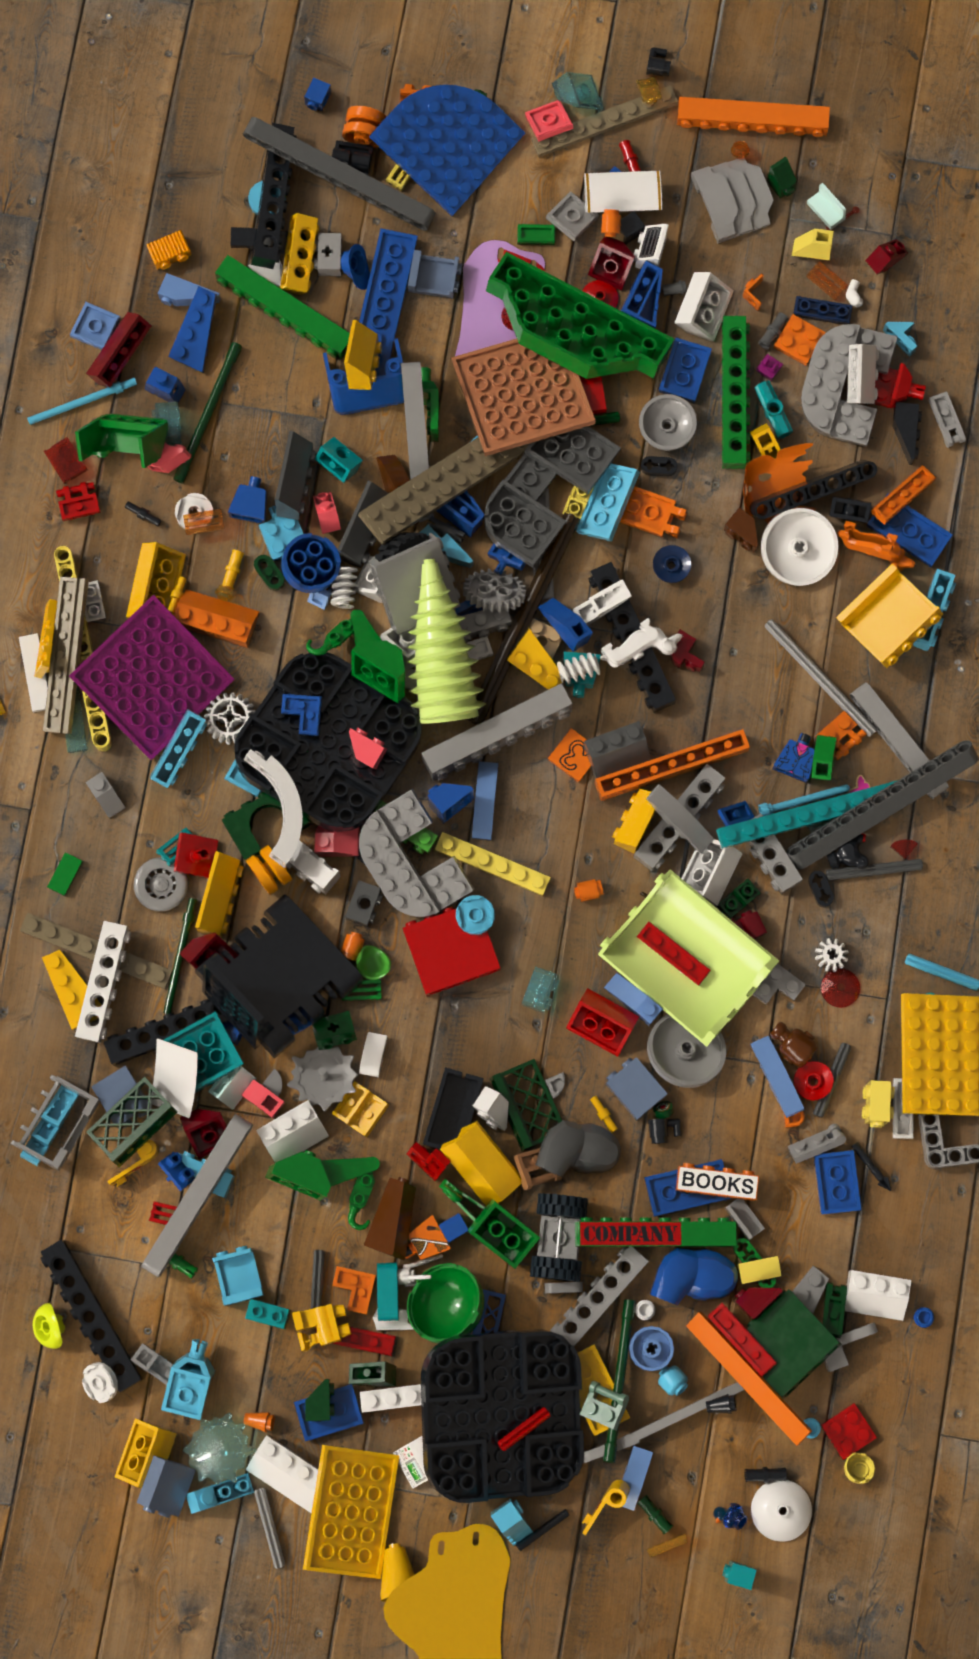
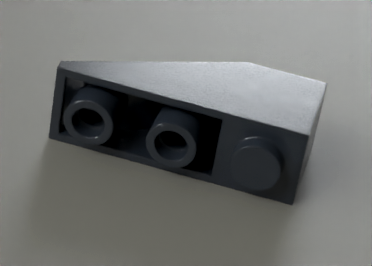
(905, 426)

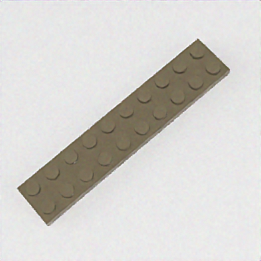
(434, 489)

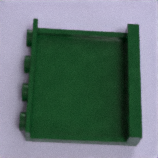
(793, 1340)

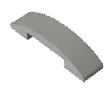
(152, 1363)

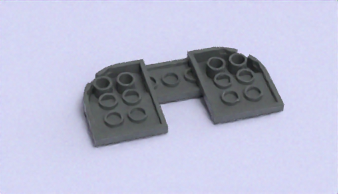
(512, 511)

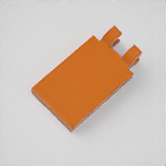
(652, 513)

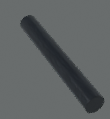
(542, 1530)

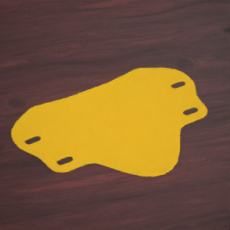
(456, 1600)

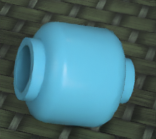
(673, 1380)

